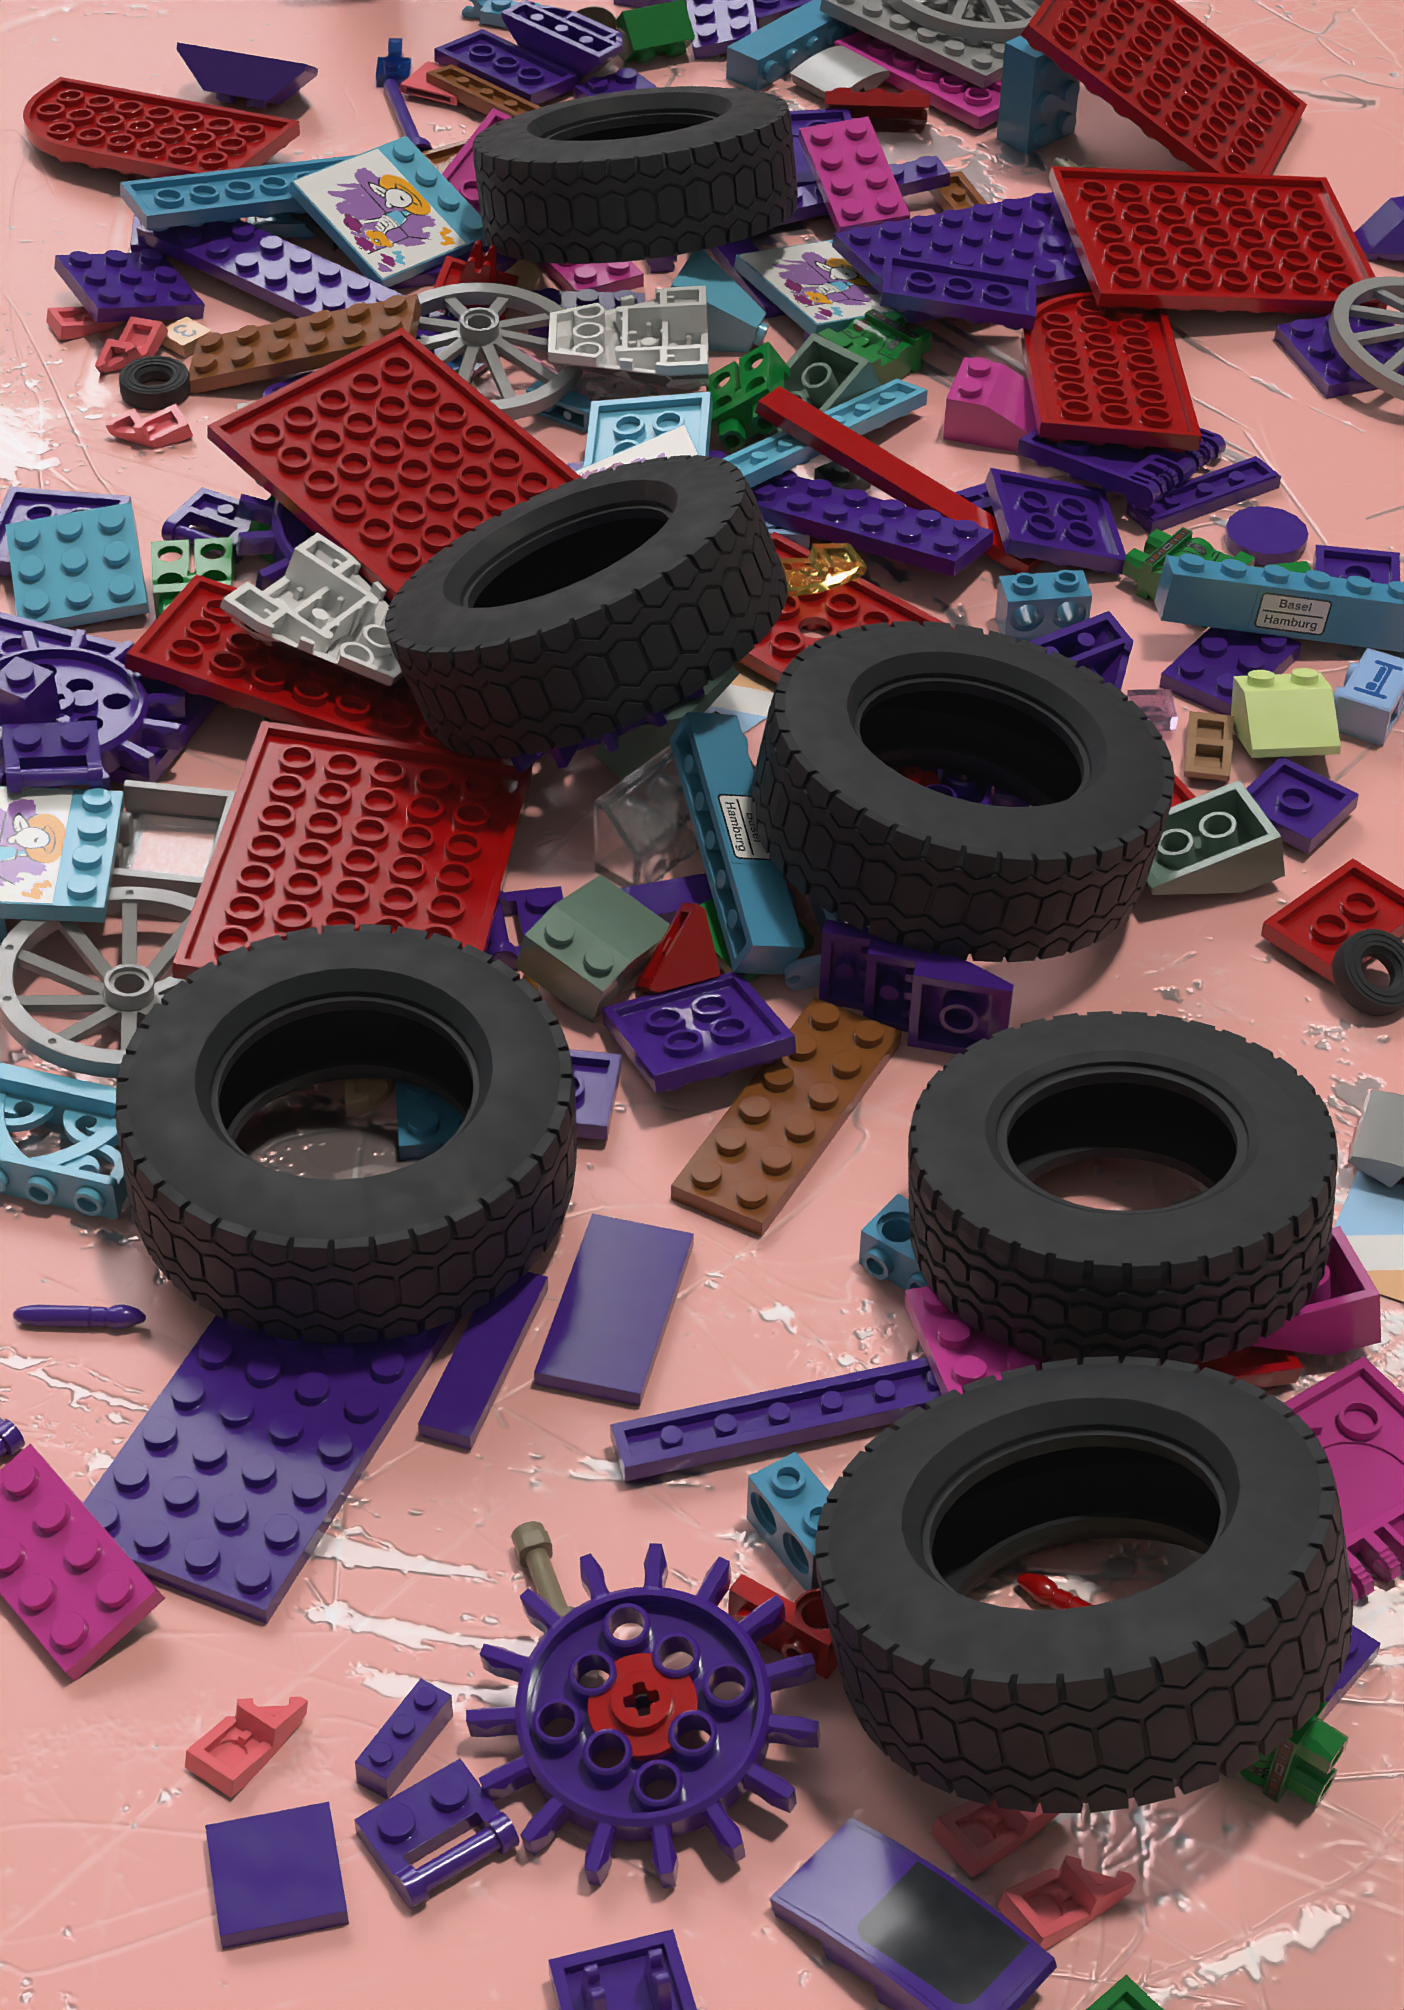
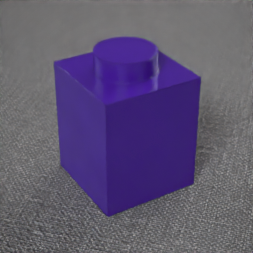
(27, 693)

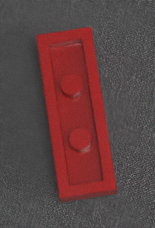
(880, 104)

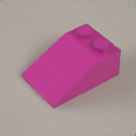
(988, 406)
(1340, 1312)

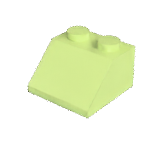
(1285, 714)

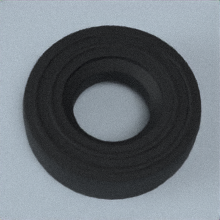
(154, 369)
(1350, 977)

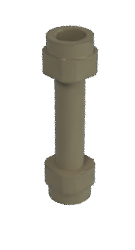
(534, 1552)

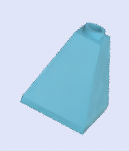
(732, 315)

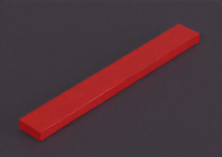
(879, 467)

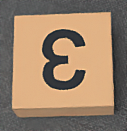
(184, 335)

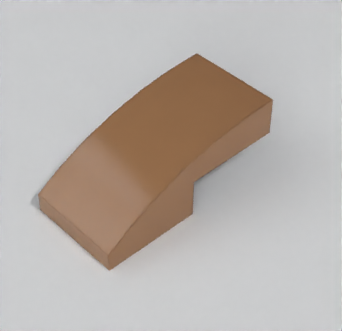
(1208, 746)

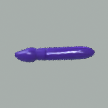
(79, 1316)

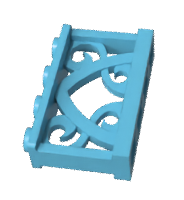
(65, 1175)

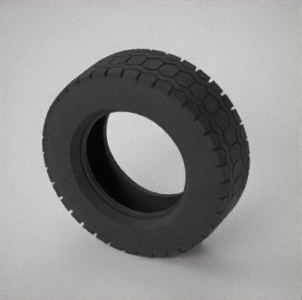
(636, 174)
(588, 606)
(947, 866)
(354, 1249)
(1108, 1692)

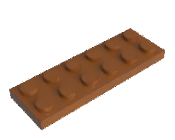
(297, 344)
(786, 1118)

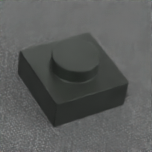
(840, 477)

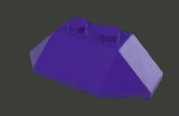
(563, 36)
(245, 75)
(1384, 232)
(1093, 643)

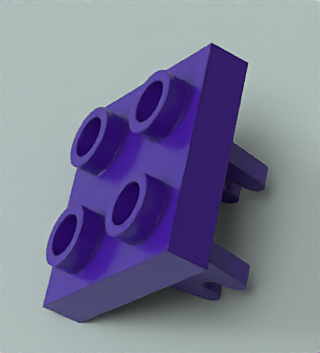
(624, 1976)

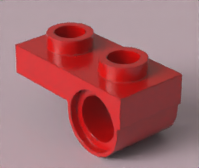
(795, 1633)

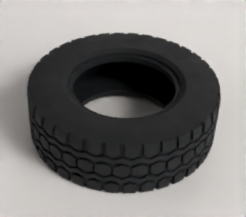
(1113, 1281)

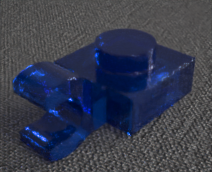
(394, 65)

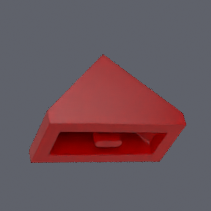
(683, 954)

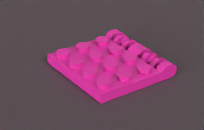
(1362, 1432)

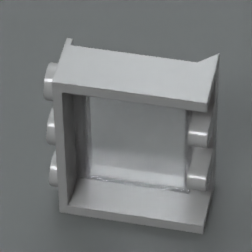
(168, 835)

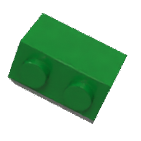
(655, 31)

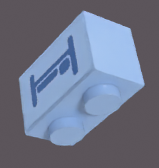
(1371, 697)

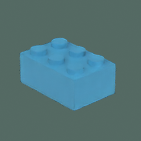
(1035, 99)

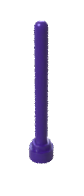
(403, 116)

